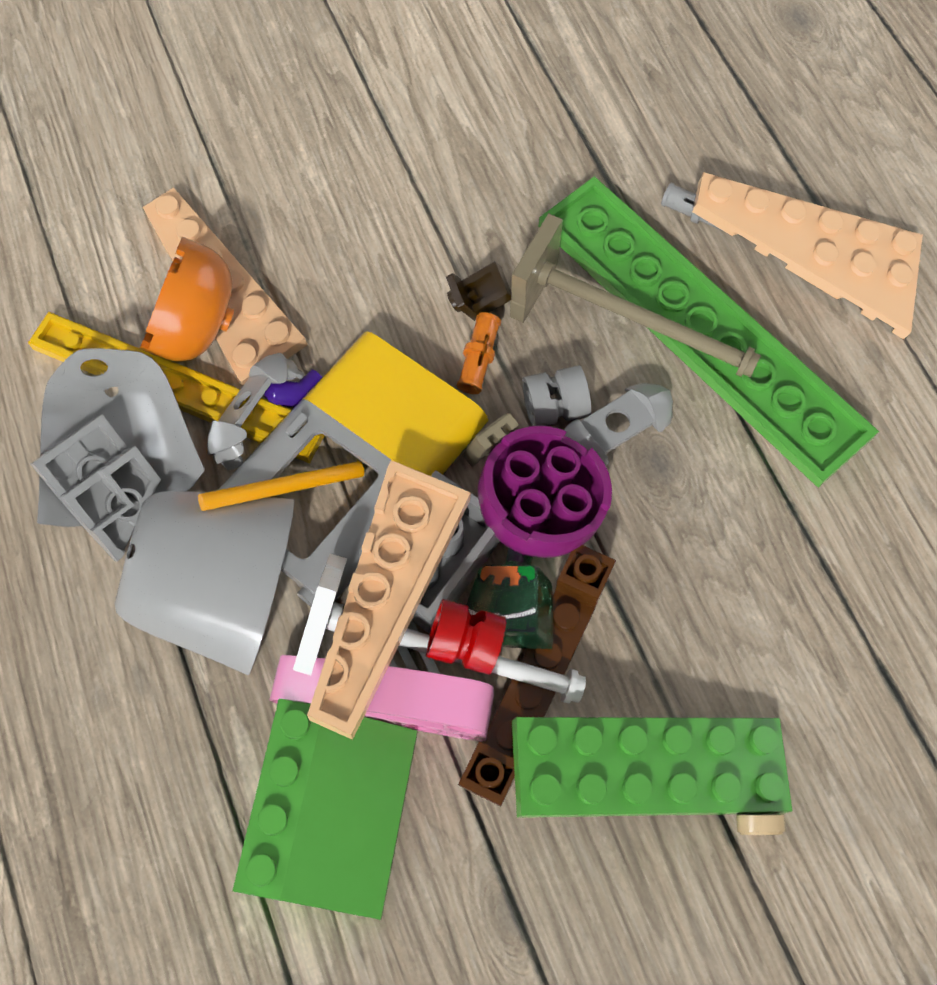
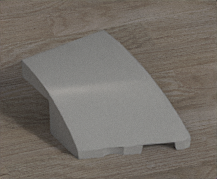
(99, 482)

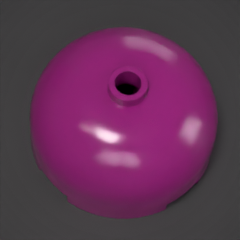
(547, 491)

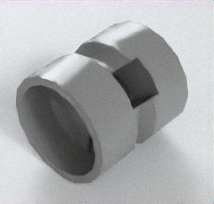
(571, 396)

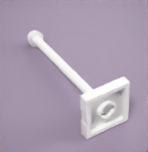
(325, 615)

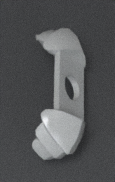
(642, 405)
(226, 434)

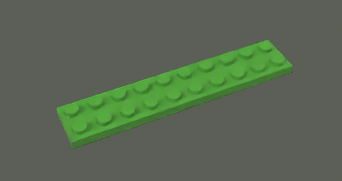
(781, 396)

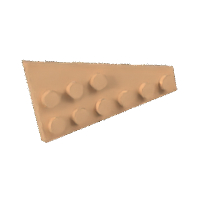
(827, 247)

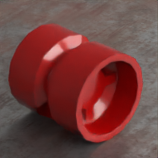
(466, 636)

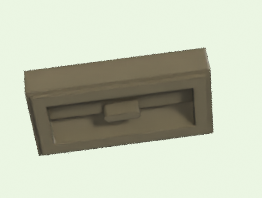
(489, 438)

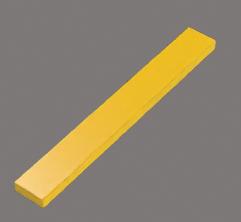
(194, 391)

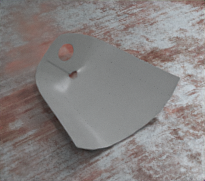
(141, 414)
(205, 573)

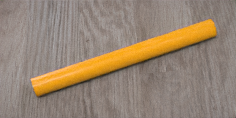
(280, 485)

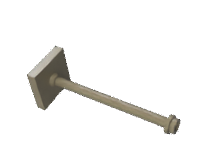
(539, 270)

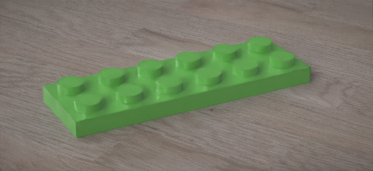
(649, 766)

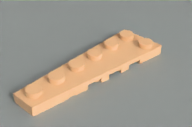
(257, 322)
(397, 561)

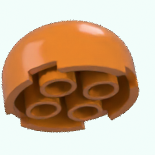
(190, 304)

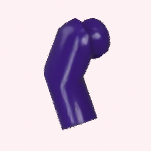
(290, 392)

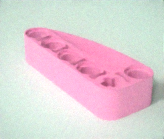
(406, 699)

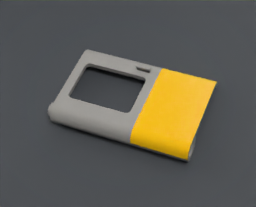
(379, 411)

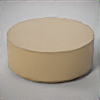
(761, 824)

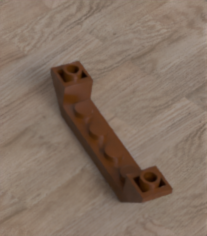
(574, 602)

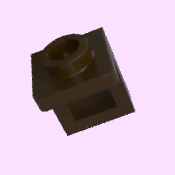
(480, 291)

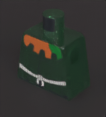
(519, 594)

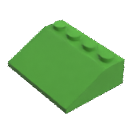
(326, 814)

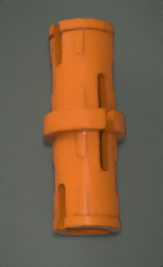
(479, 353)

